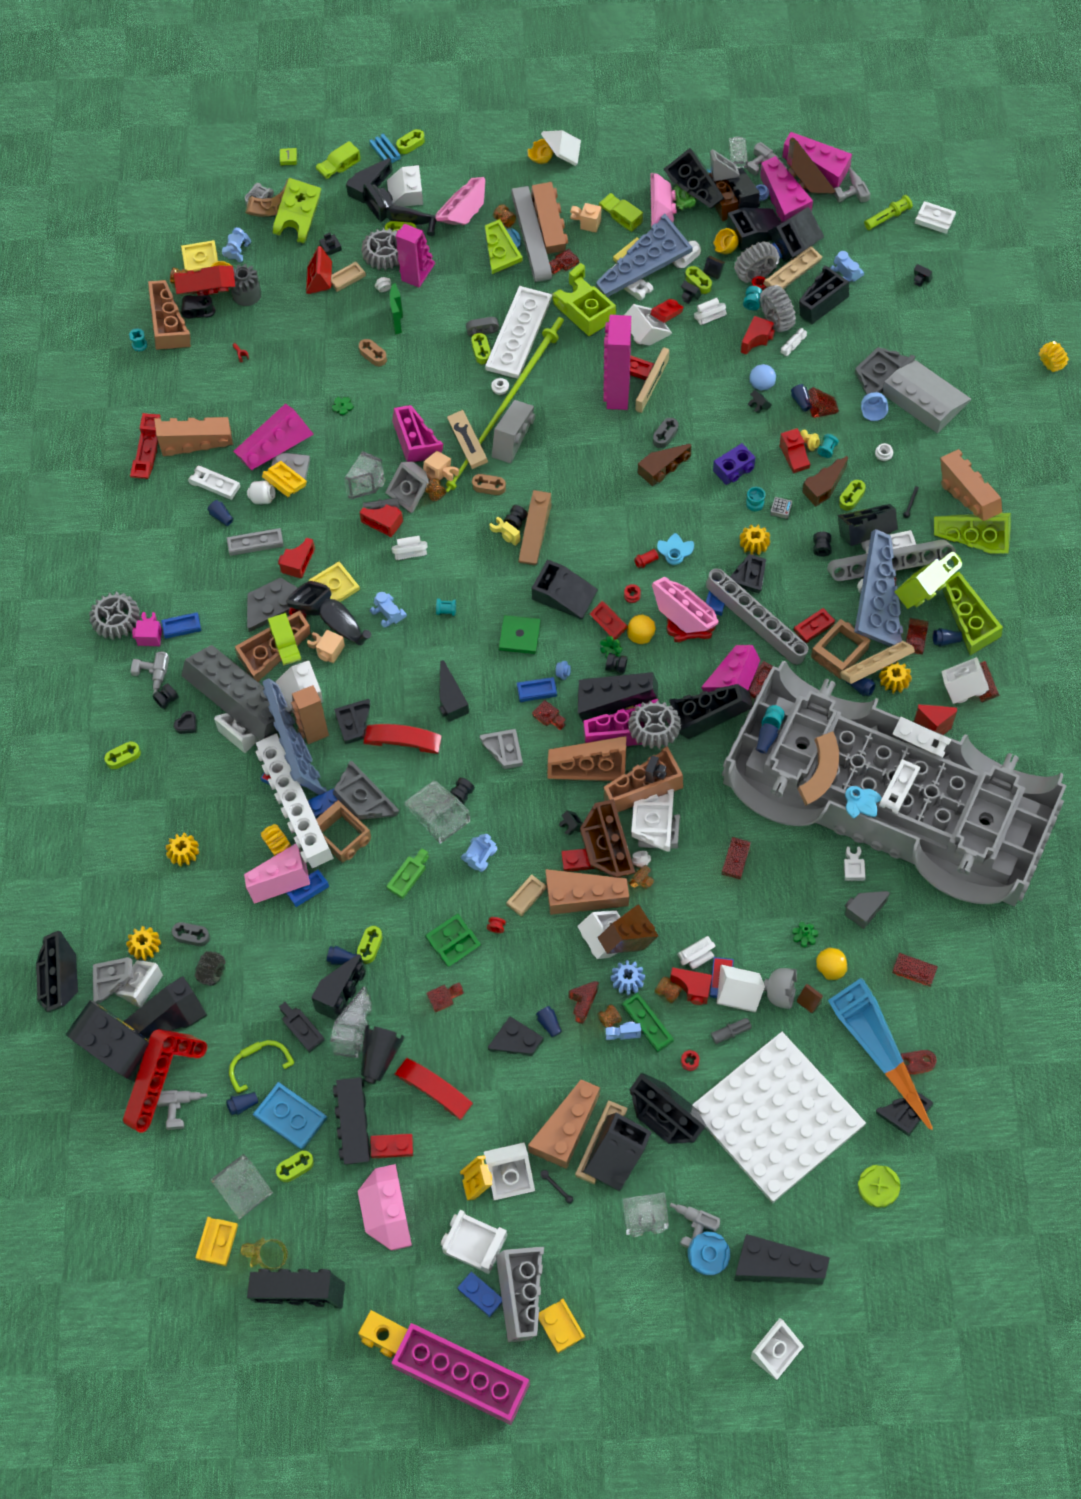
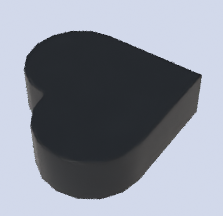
(186, 723)

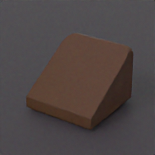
(809, 998)

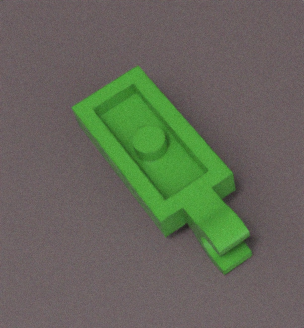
(408, 874)

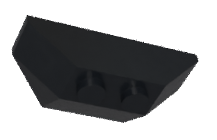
(56, 972)
(665, 1111)

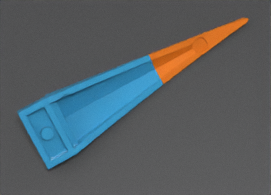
(863, 1018)

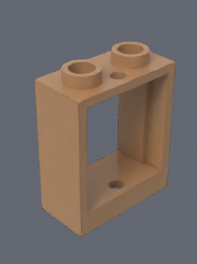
(831, 662)
(330, 816)

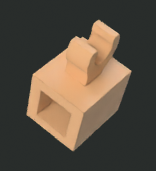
(589, 217)
(439, 466)
(327, 646)

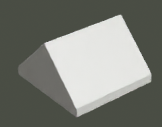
(563, 145)
(235, 732)
(145, 978)
(739, 988)
(777, 1349)

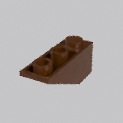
(730, 202)
(660, 463)
(821, 486)

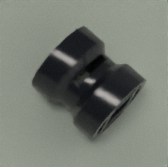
(516, 516)
(822, 544)
(611, 663)
(165, 696)
(462, 789)

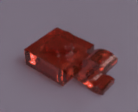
(564, 260)
(548, 714)
(442, 997)

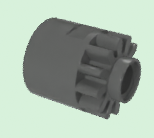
(247, 286)

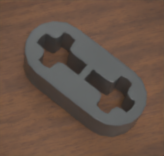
(483, 325)
(668, 434)
(192, 930)

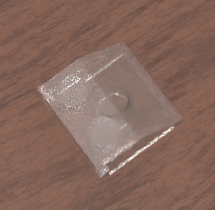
(364, 476)
(241, 1186)
(645, 1214)

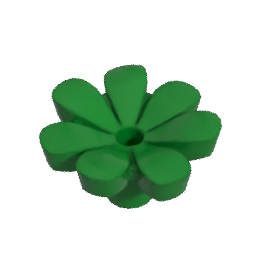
(610, 646)
(805, 934)

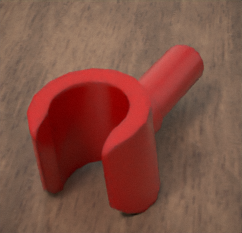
(240, 352)

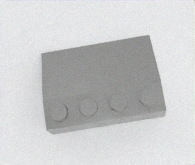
(925, 395)

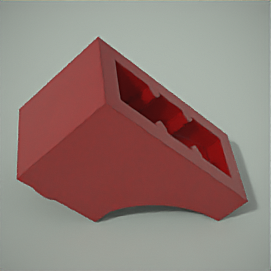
(758, 334)
(794, 450)
(384, 520)
(296, 560)
(694, 984)

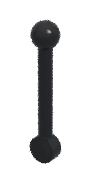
(906, 514)
(545, 1175)

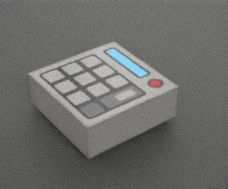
(781, 507)

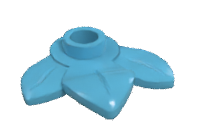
(675, 547)
(863, 803)

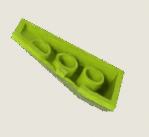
(968, 529)

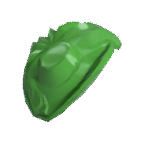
(684, 199)

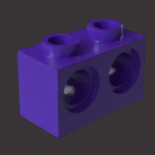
(732, 461)

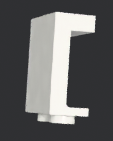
(473, 1242)

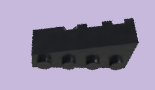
(614, 693)
(710, 709)
(352, 1121)
(779, 1263)
(296, 1287)

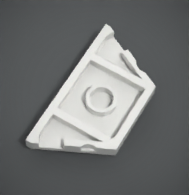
(654, 820)

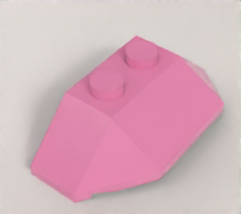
(661, 199)
(463, 203)
(683, 606)
(384, 1208)

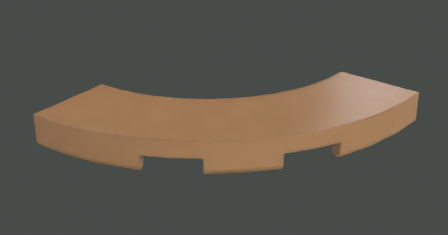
(264, 207)
(826, 770)

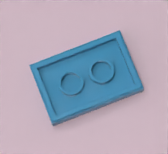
(290, 1116)

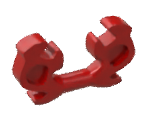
(680, 636)

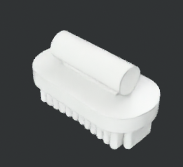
(687, 259)
(710, 311)
(409, 548)
(697, 953)

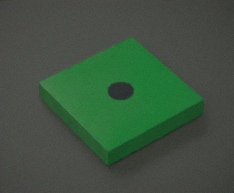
(519, 634)

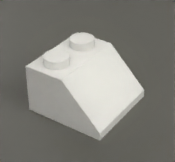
(406, 187)
(645, 327)
(296, 679)
(965, 681)
(593, 926)
(509, 1171)

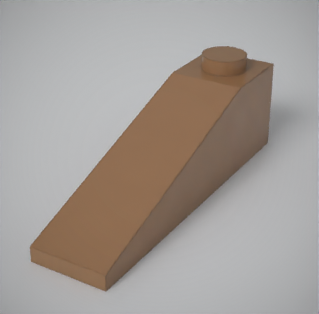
(535, 527)

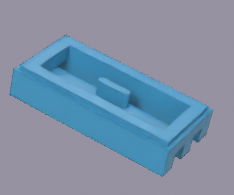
(383, 138)

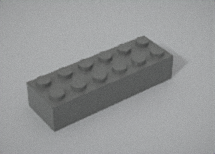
(231, 690)

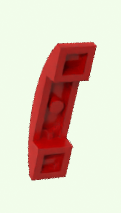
(147, 447)
(403, 736)
(434, 1087)

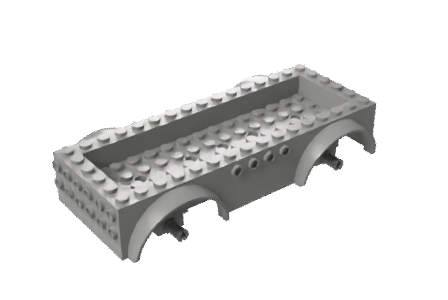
(941, 812)

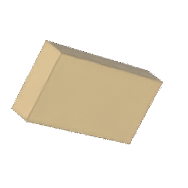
(347, 276)
(526, 895)

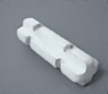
(793, 342)

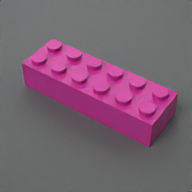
(617, 361)
(461, 1373)

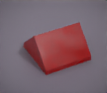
(319, 272)
(935, 717)

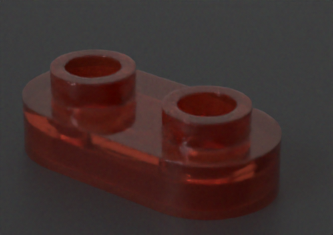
(916, 1061)

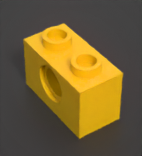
(374, 1325)

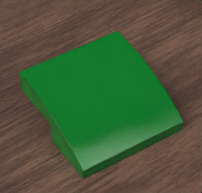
(396, 308)
(452, 940)

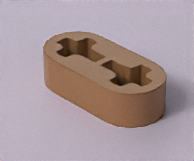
(374, 350)
(488, 484)

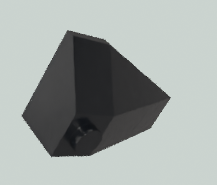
(693, 177)
(168, 1010)

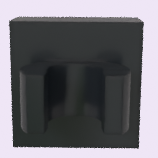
(330, 244)
(713, 267)
(922, 274)
(689, 292)
(760, 400)
(654, 770)
(573, 822)

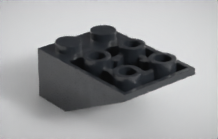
(752, 225)
(796, 234)
(563, 590)
(337, 988)
(617, 1150)

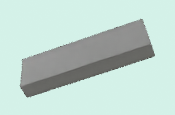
(255, 542)

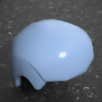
(762, 377)
(874, 406)

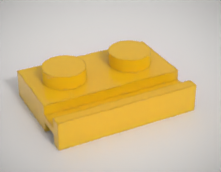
(284, 478)
(476, 1178)
(216, 1241)
(560, 1326)

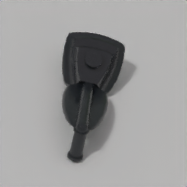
(382, 206)
(314, 599)

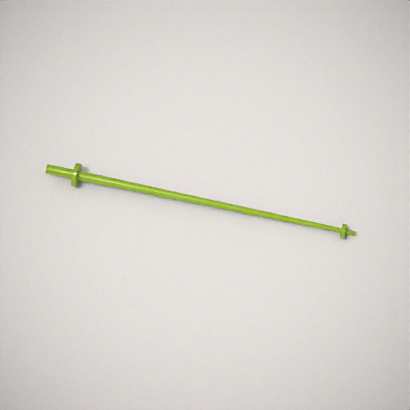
(549, 335)

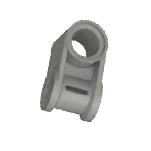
(259, 192)

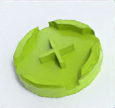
(879, 1186)

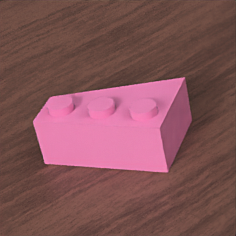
(277, 875)

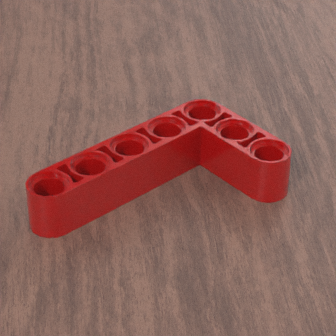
(153, 1073)

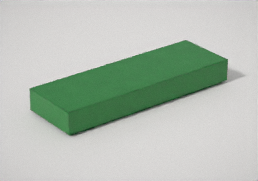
(650, 1024)

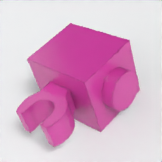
(147, 631)

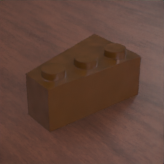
(628, 933)

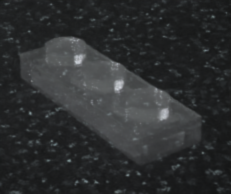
(738, 151)

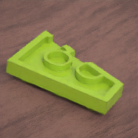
(501, 247)

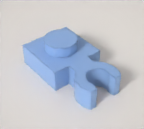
(626, 1031)

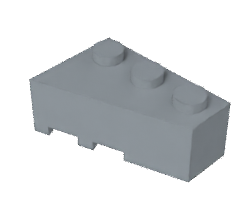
(512, 430)

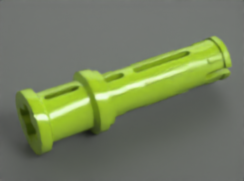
(893, 210)

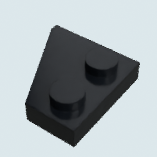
(750, 573)
(353, 720)
(515, 1039)
(902, 1115)

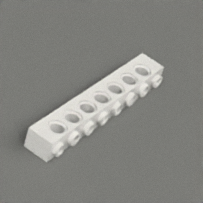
(287, 790)

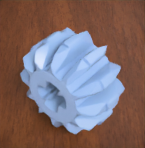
(627, 970)

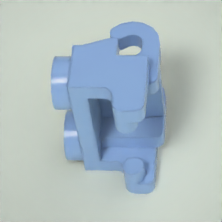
(233, 249)
(846, 266)
(388, 609)
(479, 851)

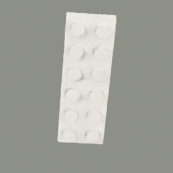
(518, 332)

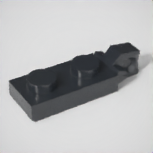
(301, 1027)

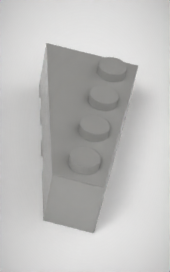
(520, 1290)

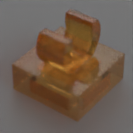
(641, 878)

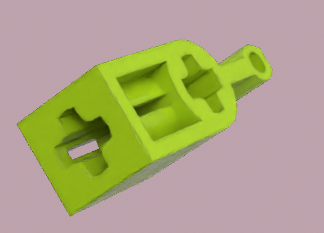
(339, 160)
(622, 212)
(284, 639)

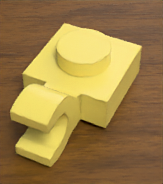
(508, 532)

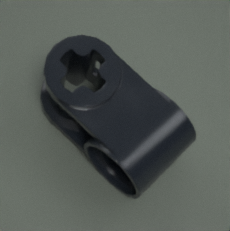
(196, 305)

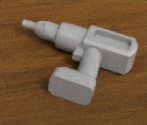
(763, 153)
(858, 188)
(158, 668)
(173, 1100)
(700, 1221)

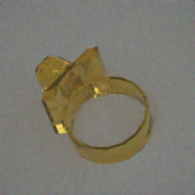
(254, 1250)

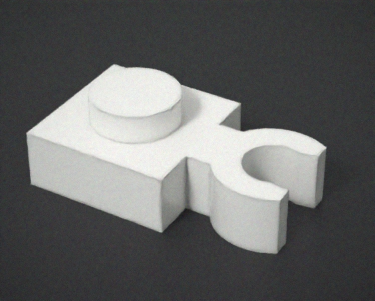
(853, 866)

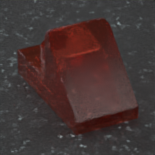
(822, 403)
(917, 634)
(585, 995)

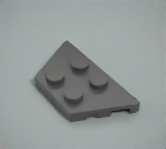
(879, 367)
(268, 602)
(362, 795)

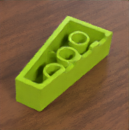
(971, 614)

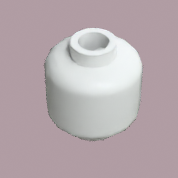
(261, 492)

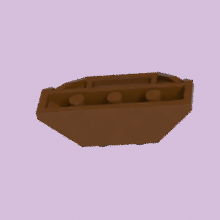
(806, 170)
(606, 841)

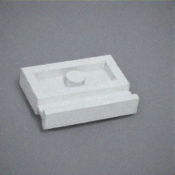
(935, 217)

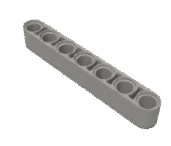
(531, 234)
(899, 559)
(762, 622)

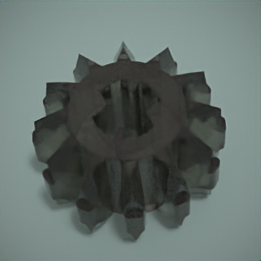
(210, 968)

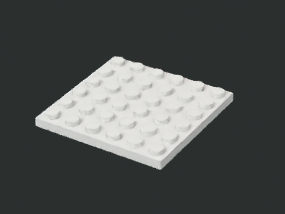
(778, 1116)

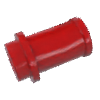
(646, 558)

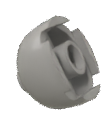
(781, 987)

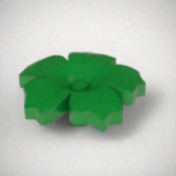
(342, 405)

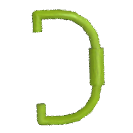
(250, 1050)

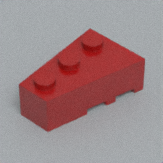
(207, 280)

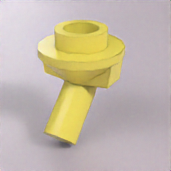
(811, 440)

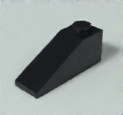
(374, 175)
(452, 701)

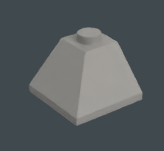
(408, 485)

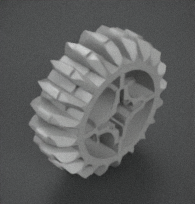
(382, 242)
(757, 261)
(777, 308)
(112, 609)
(655, 731)

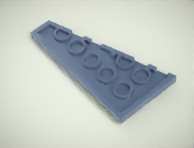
(650, 253)
(878, 602)
(295, 748)

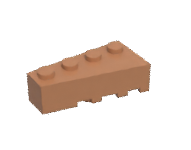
(548, 217)
(167, 322)
(192, 435)
(969, 486)
(260, 652)
(309, 714)
(589, 761)
(633, 787)
(584, 892)
(565, 1127)

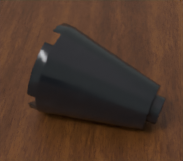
(378, 1052)

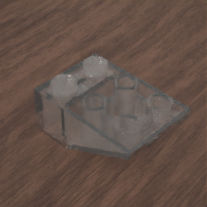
(438, 811)
(350, 1026)

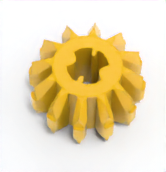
(1053, 356)
(755, 539)
(895, 677)
(275, 839)
(182, 849)
(136, 943)

